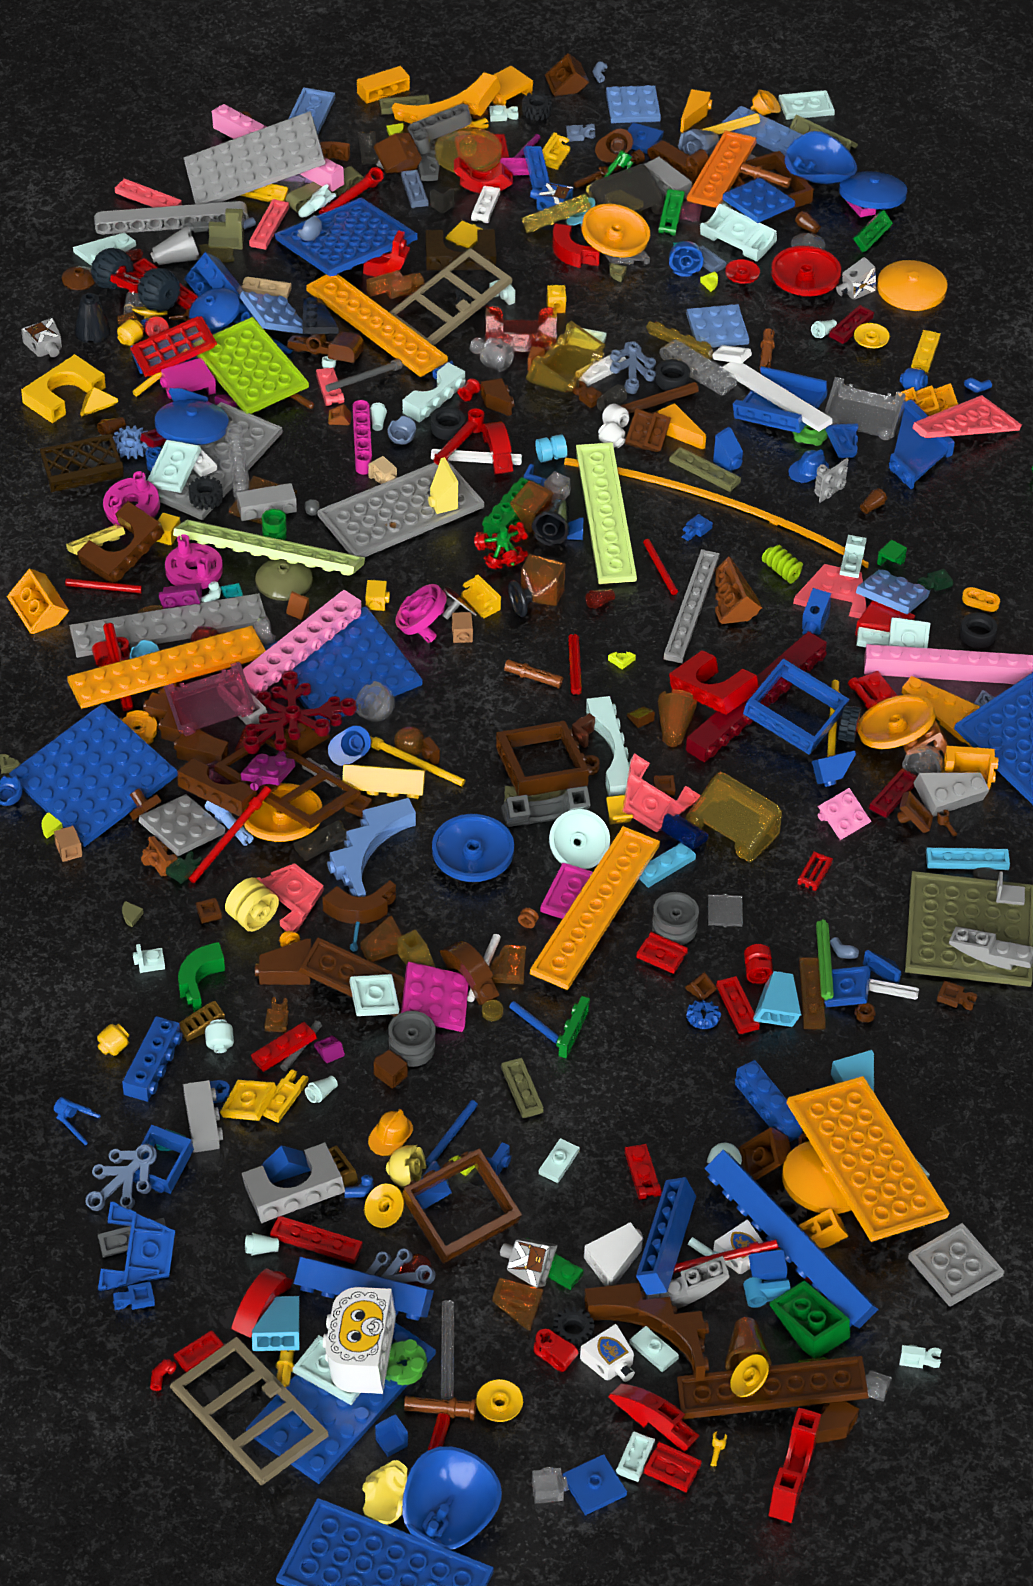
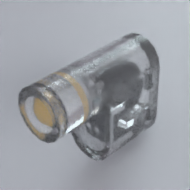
(132, 300)

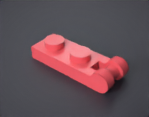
(325, 377)

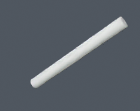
(487, 957)

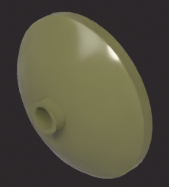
(279, 578)

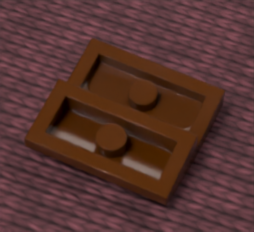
(647, 430)

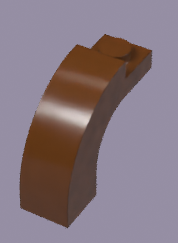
(359, 909)
(473, 967)

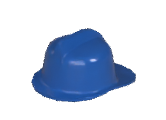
(806, 468)
(349, 745)

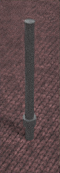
(393, 365)

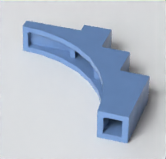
(360, 843)

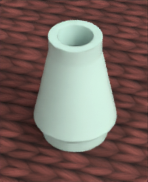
(822, 328)
(377, 415)
(320, 1089)
(260, 1244)

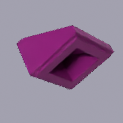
(225, 399)
(329, 1049)

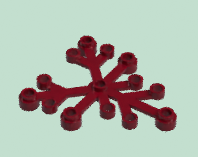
(292, 714)

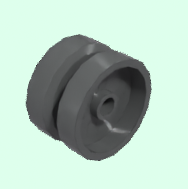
(675, 917)
(412, 1037)

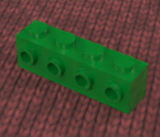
(503, 513)

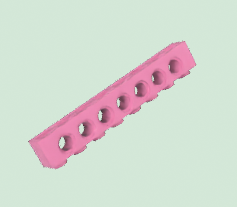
(302, 641)

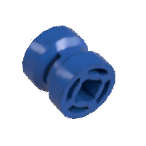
(151, 456)

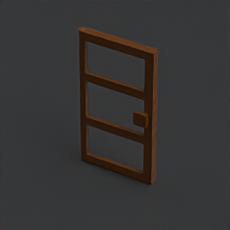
(283, 803)

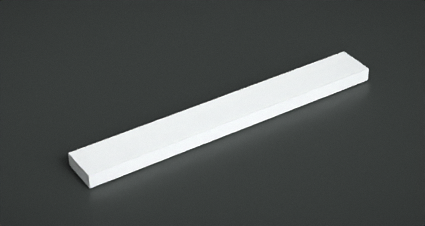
(778, 395)

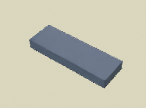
(414, 188)

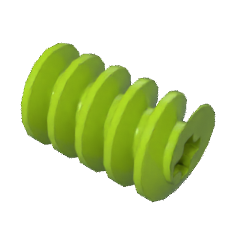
(783, 563)

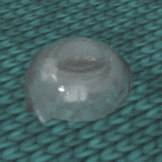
(263, 630)

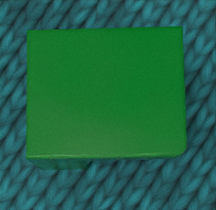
(892, 551)

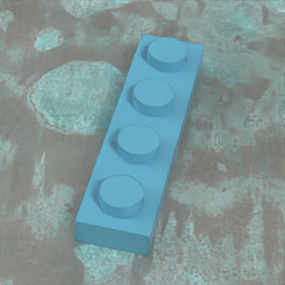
(967, 858)

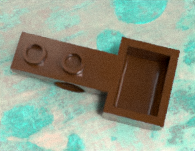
(344, 346)

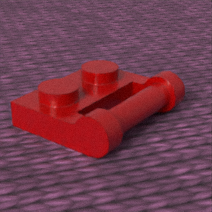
(876, 687)

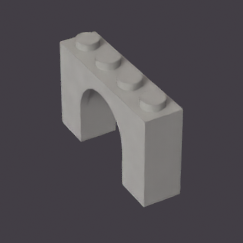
(276, 1201)

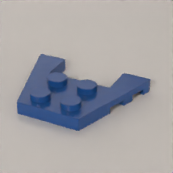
(148, 1250)

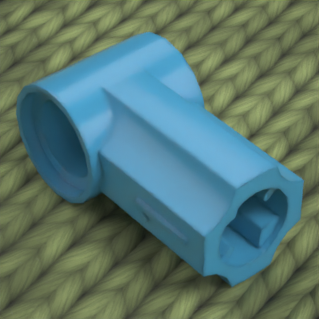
(760, 1292)

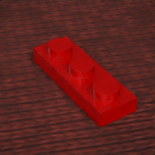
(737, 1005)
(283, 1046)

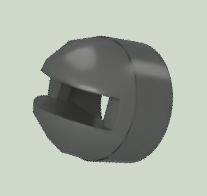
(312, 507)

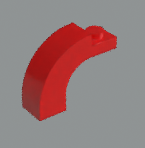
(474, 180)
(571, 252)
(389, 261)
(499, 444)
(258, 1298)

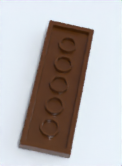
(335, 967)

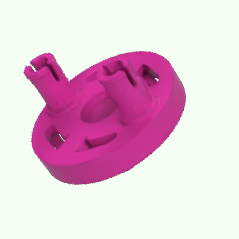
(132, 490)
(190, 556)
(420, 611)

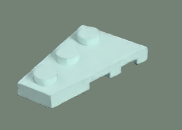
(90, 250)

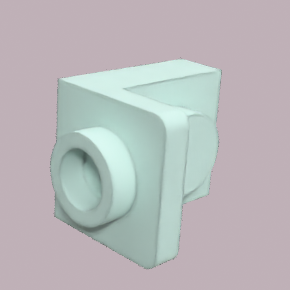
(507, 294)
(149, 959)

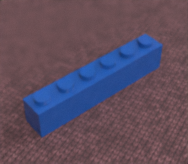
(666, 1236)
(335, 1279)

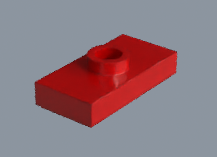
(198, 1351)

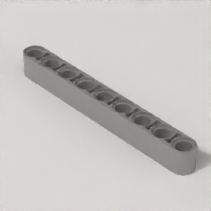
(162, 217)

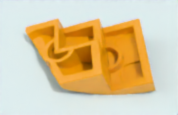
(932, 400)

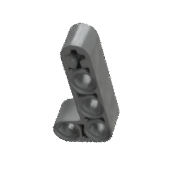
(439, 125)

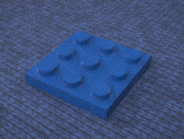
(758, 200)

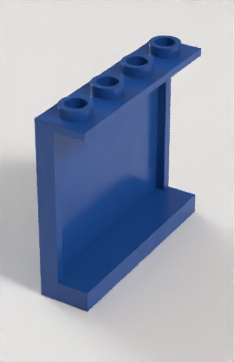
(762, 411)

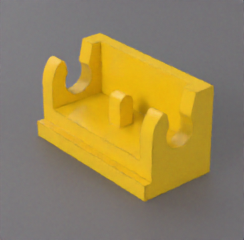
(555, 152)
(481, 597)

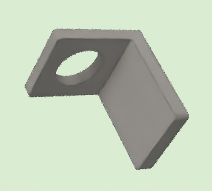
(1009, 894)

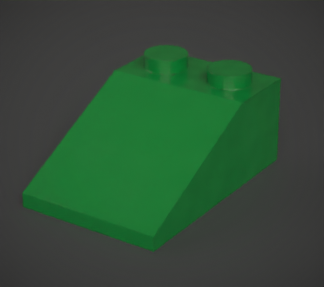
(811, 1319)

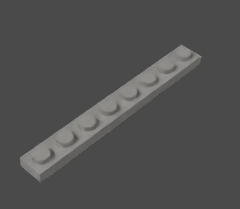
(691, 606)

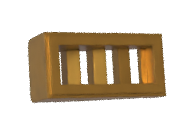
(199, 1016)
(347, 1171)

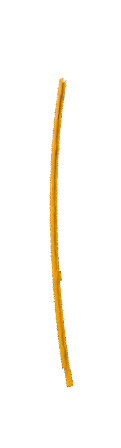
(730, 502)

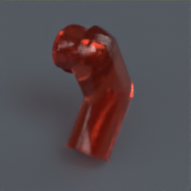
(135, 255)

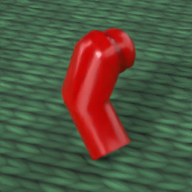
(159, 1371)

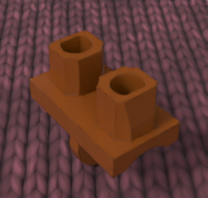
(157, 856)

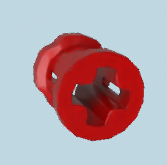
(472, 386)

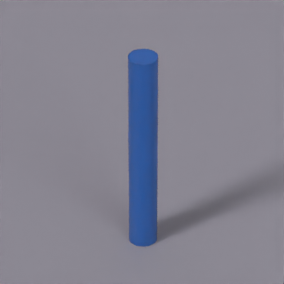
(534, 1021)

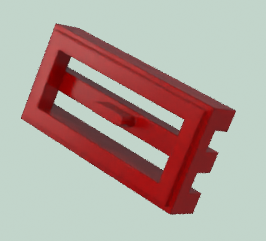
(809, 882)

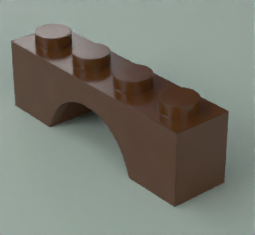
(231, 797)

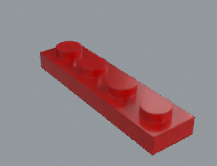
(316, 1239)

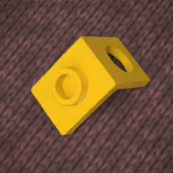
(615, 810)

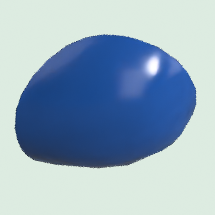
(820, 159)
(450, 1497)

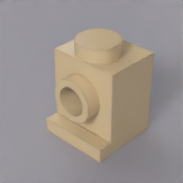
(382, 470)

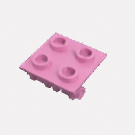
(843, 814)

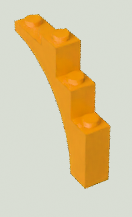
(476, 96)

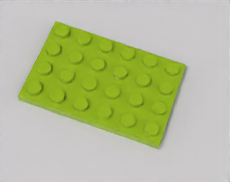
(252, 367)

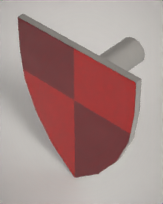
(454, 604)

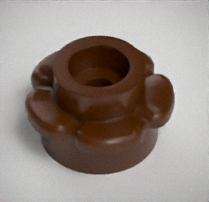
(865, 1009)

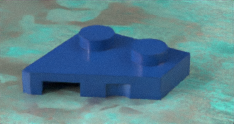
(843, 439)

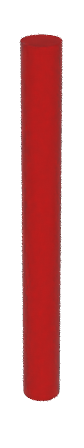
(660, 566)
(103, 585)

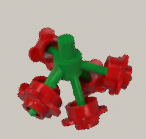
(499, 542)

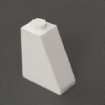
(614, 1253)

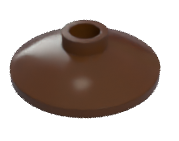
(78, 278)

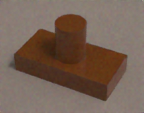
(143, 805)
(914, 811)

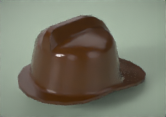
(611, 144)

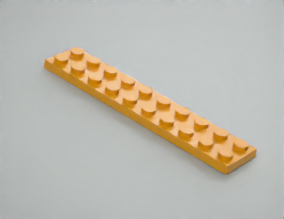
(377, 324)
(165, 667)
(594, 908)

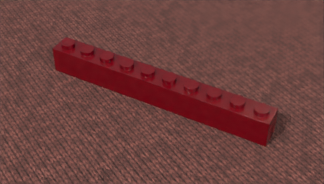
(721, 728)

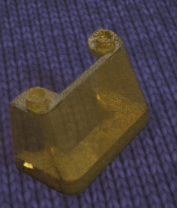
(566, 360)
(737, 814)

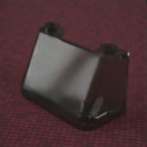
(629, 188)

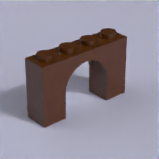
(115, 564)

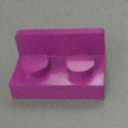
(181, 595)

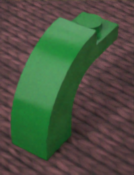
(195, 967)

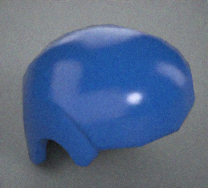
(10, 790)

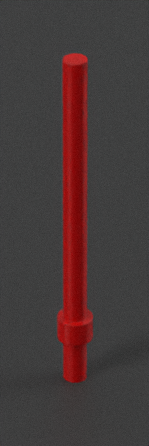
(254, 804)
(754, 1247)

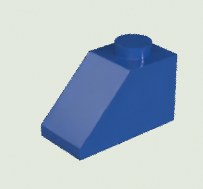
(727, 450)
(832, 768)

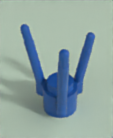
(67, 1108)

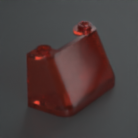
(523, 333)

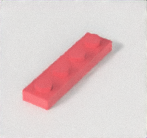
(145, 195)
(269, 224)

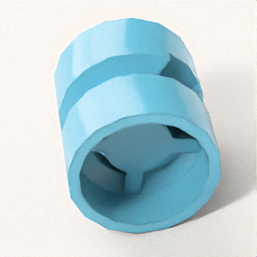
(547, 449)

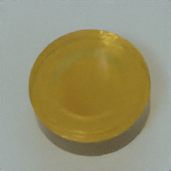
(492, 1010)

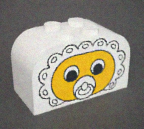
(360, 1339)

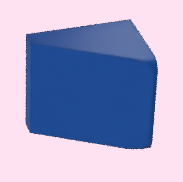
(576, 529)

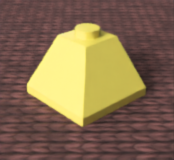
(444, 489)

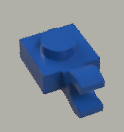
(696, 526)
(138, 1296)

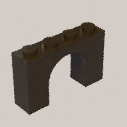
(439, 256)

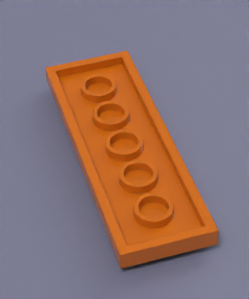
(721, 169)

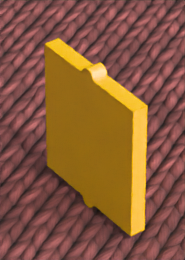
(464, 235)

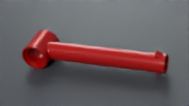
(367, 182)
(474, 423)

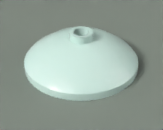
(586, 828)

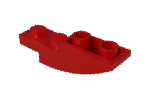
(652, 1409)

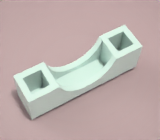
(422, 403)

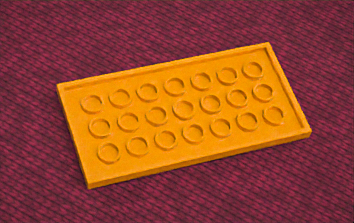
(867, 1158)

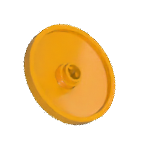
(615, 230)
(912, 285)
(896, 721)
(278, 827)
(810, 1182)

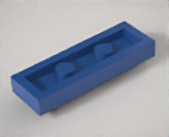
(536, 166)

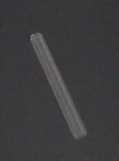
(447, 1351)

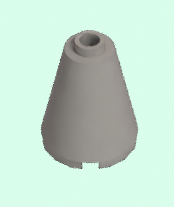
(176, 248)

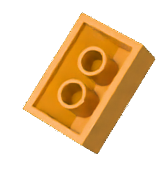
(37, 602)

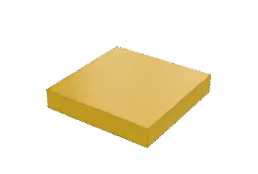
(248, 1100)

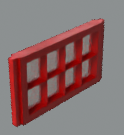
(173, 346)

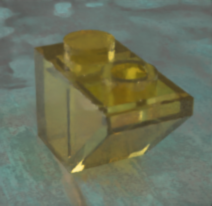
(414, 949)

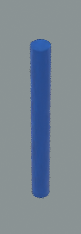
(437, 1151)

